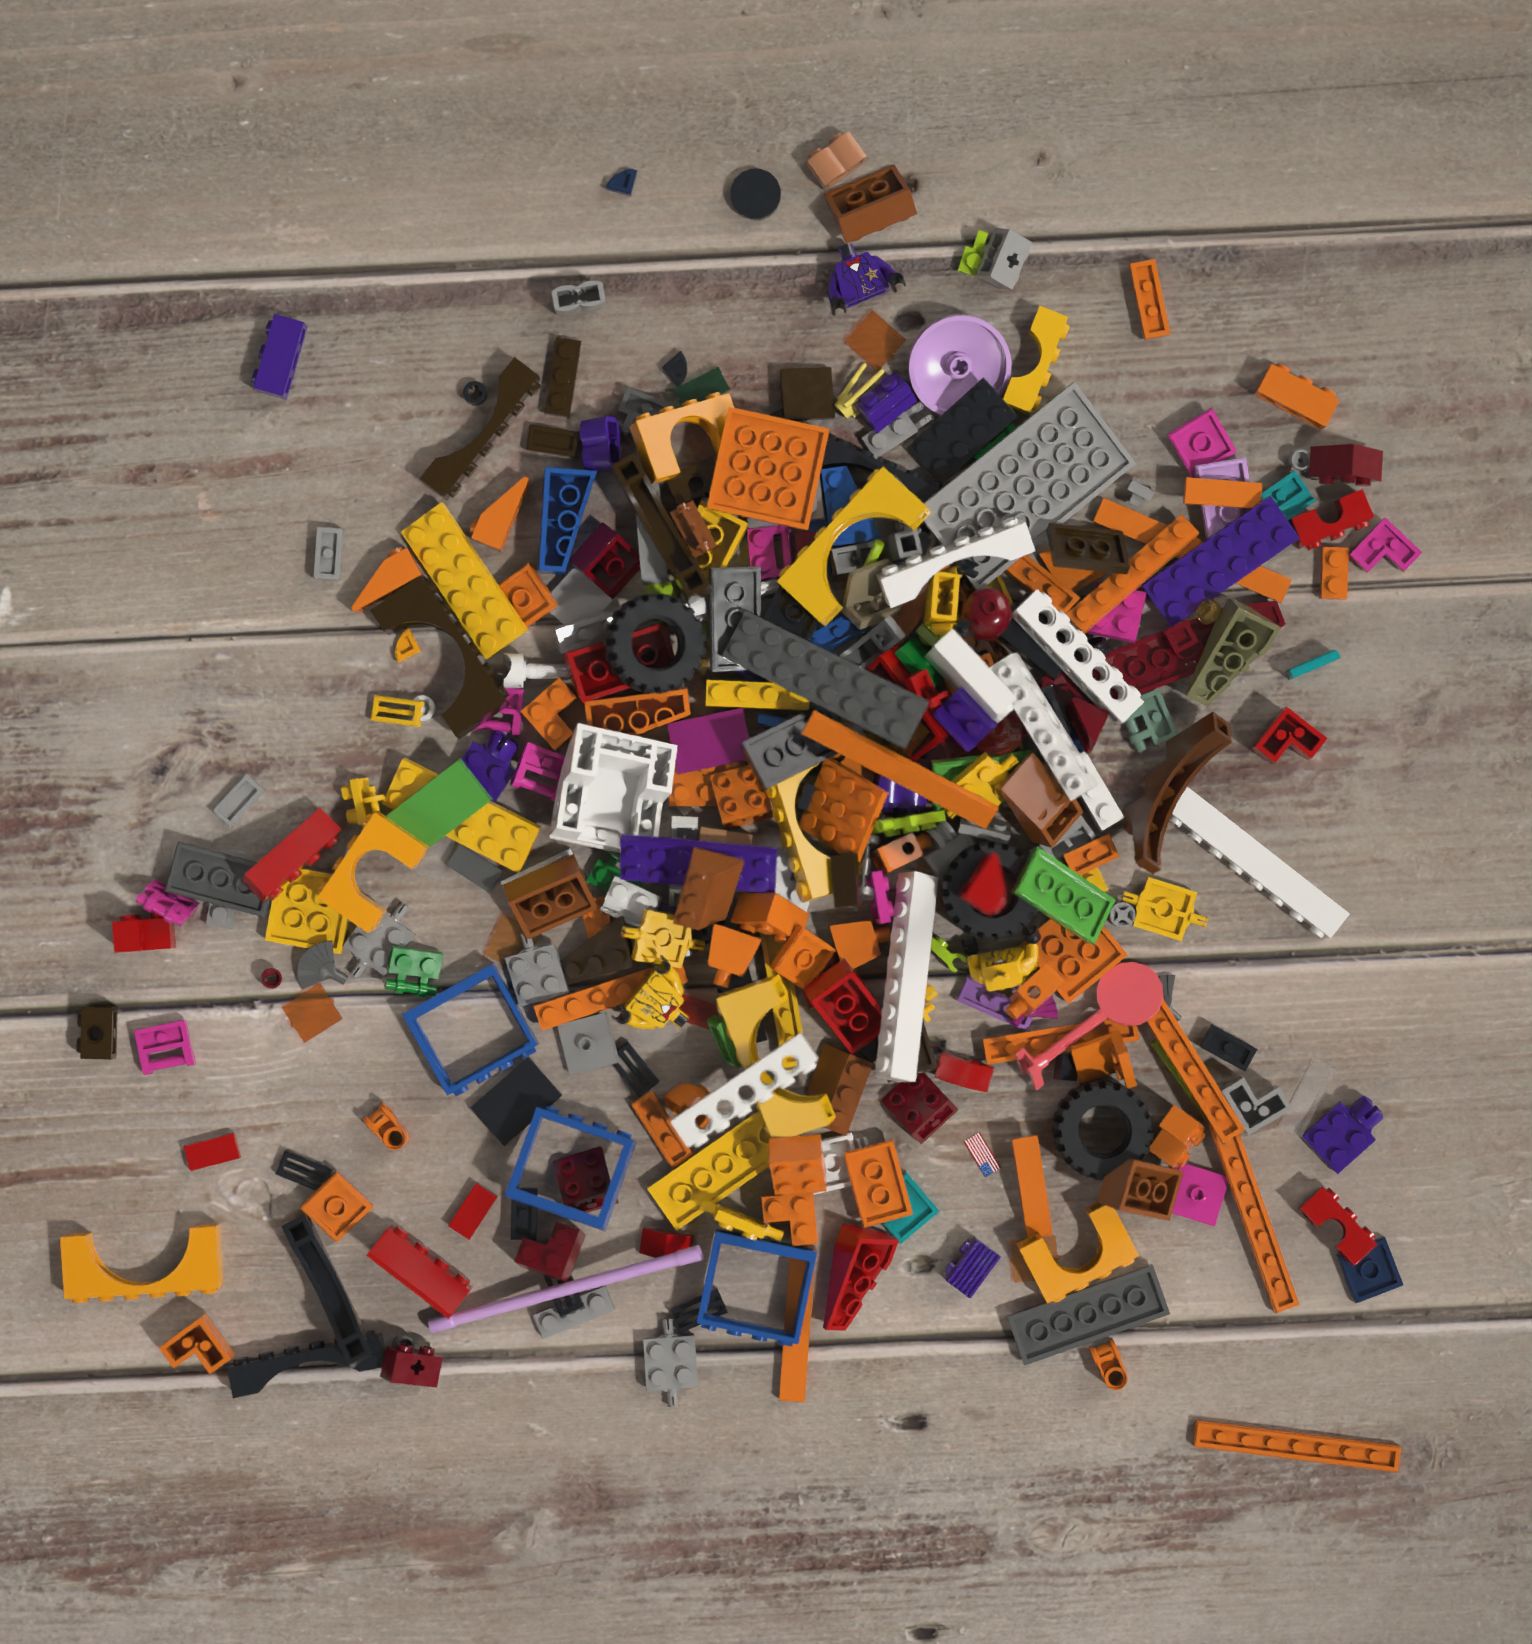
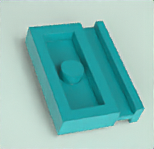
(1290, 495)

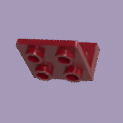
(919, 1106)
(583, 1179)

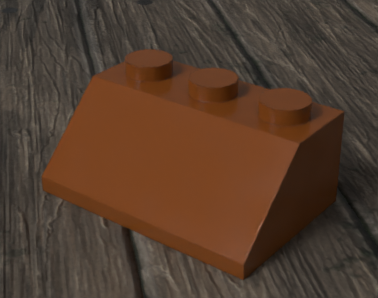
(870, 203)
(707, 889)
(550, 896)
(843, 1079)
(1141, 1189)

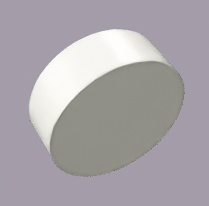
(429, 707)

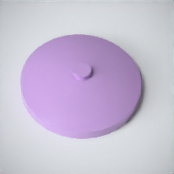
(954, 357)

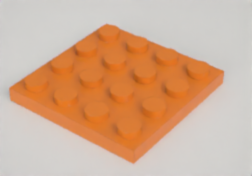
(768, 468)

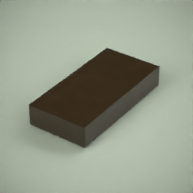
(553, 441)
(846, 880)

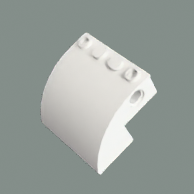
(611, 787)

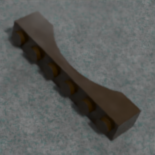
(514, 387)
(661, 530)

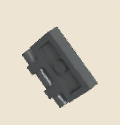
(635, 404)

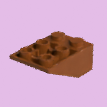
(1039, 802)

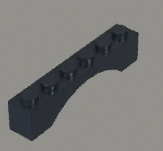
(840, 454)
(338, 1307)
(252, 1375)

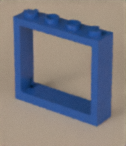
(483, 1073)
(599, 1130)
(737, 1327)

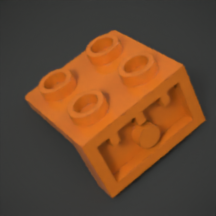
(740, 798)
(1103, 1057)

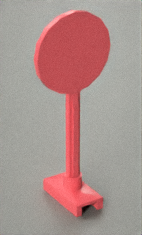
(1125, 995)

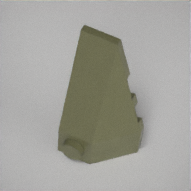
(1233, 644)

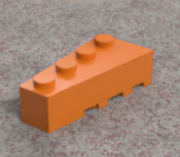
(637, 711)

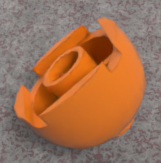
(684, 1096)

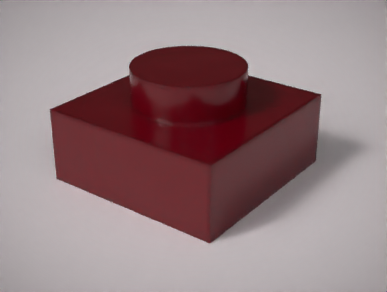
(1180, 637)

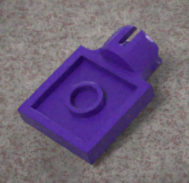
(492, 763)
(1344, 1132)

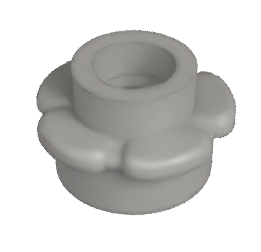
(1293, 460)

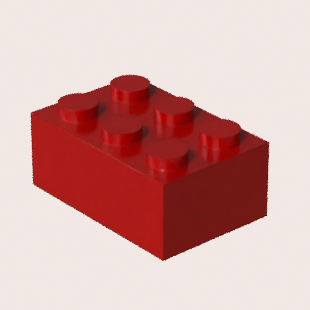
(846, 1005)

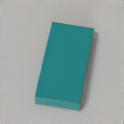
(1313, 664)

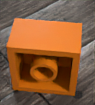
(797, 1164)

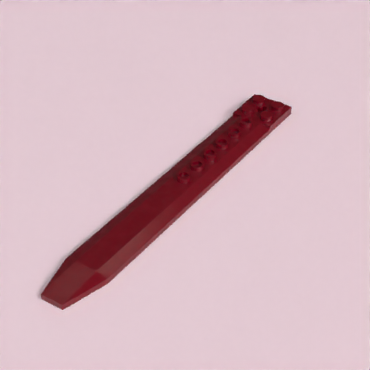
(1143, 664)

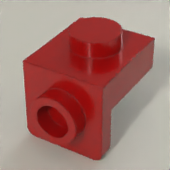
(922, 686)

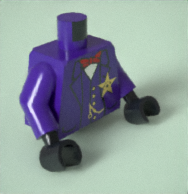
(859, 279)

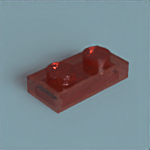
(698, 1010)

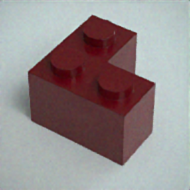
(1346, 463)
(557, 1257)

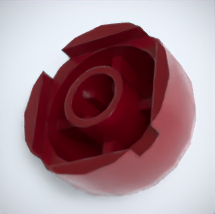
(989, 612)

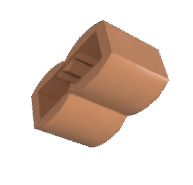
(836, 160)

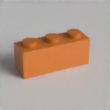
(1297, 396)

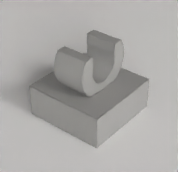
(1140, 490)

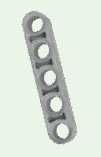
(651, 563)

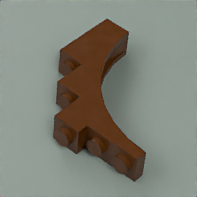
(1165, 785)

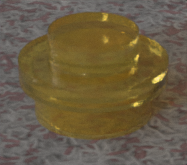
(1208, 611)

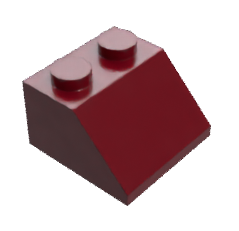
(607, 560)

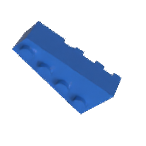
(562, 508)

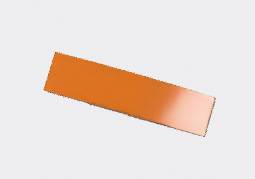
(1032, 1185)

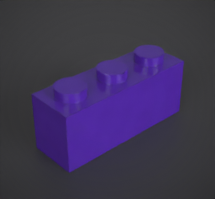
(279, 356)

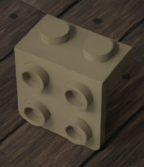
(864, 598)

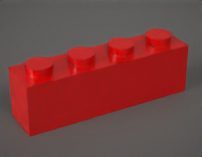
(291, 855)

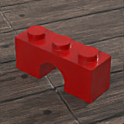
(1352, 512)
(1355, 1241)

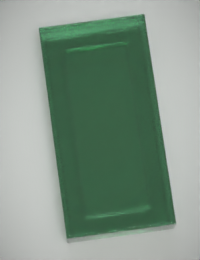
(702, 386)

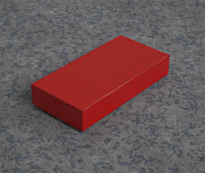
(212, 1151)
(473, 1211)

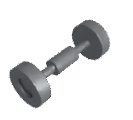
(867, 893)

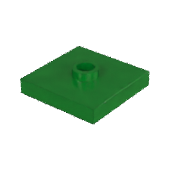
(913, 658)

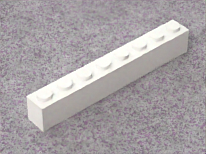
(1259, 864)
(906, 977)

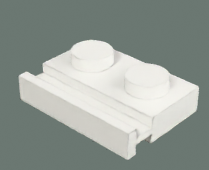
(629, 900)

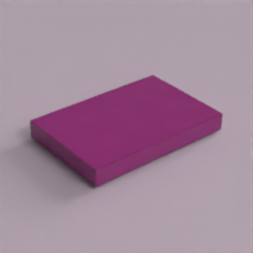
(709, 740)

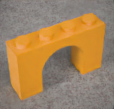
(653, 432)
(341, 889)
(1056, 1280)

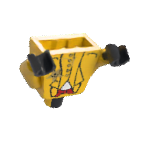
(942, 600)
(1004, 967)
(655, 1000)

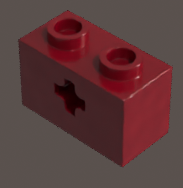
(411, 1366)

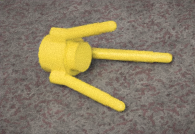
(846, 402)

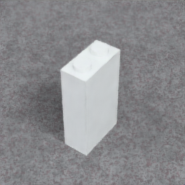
(965, 669)

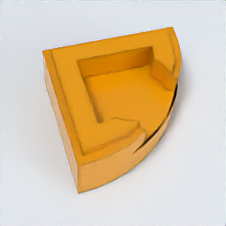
(406, 646)

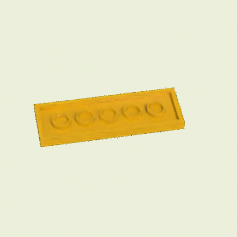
(464, 581)
(489, 831)
(713, 1171)

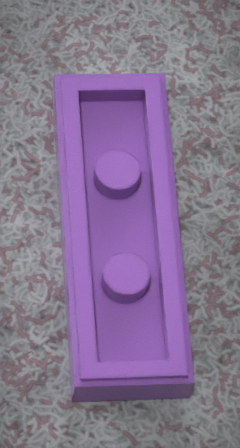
(989, 1002)

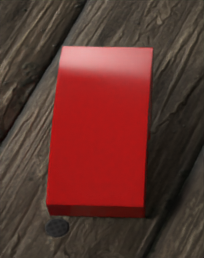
(964, 1073)

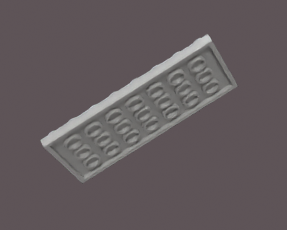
(1034, 474)

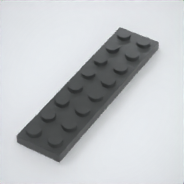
(825, 679)

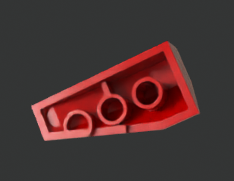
(855, 1265)

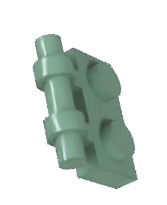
(1156, 719)

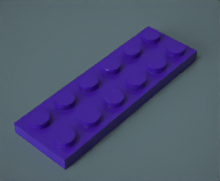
(1220, 561)
(667, 861)

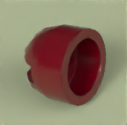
(272, 983)

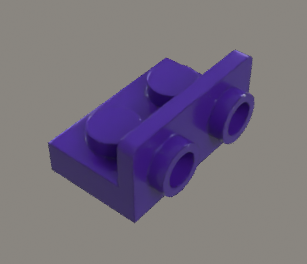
(964, 719)

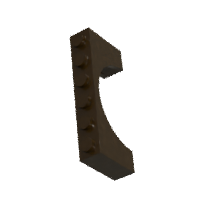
(480, 694)

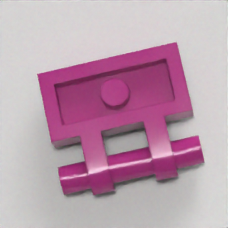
(168, 905)

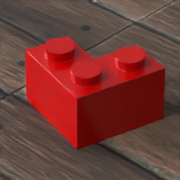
(1285, 731)
(135, 934)

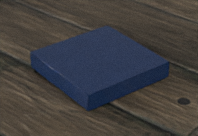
(1372, 1274)

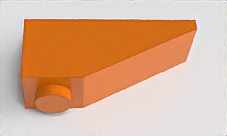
(497, 520)
(388, 579)

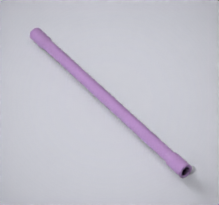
(679, 1258)

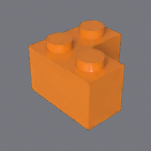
(545, 712)
(768, 914)
(1177, 1137)
(794, 1207)
(199, 1339)

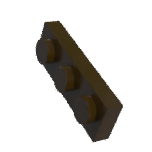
(563, 377)

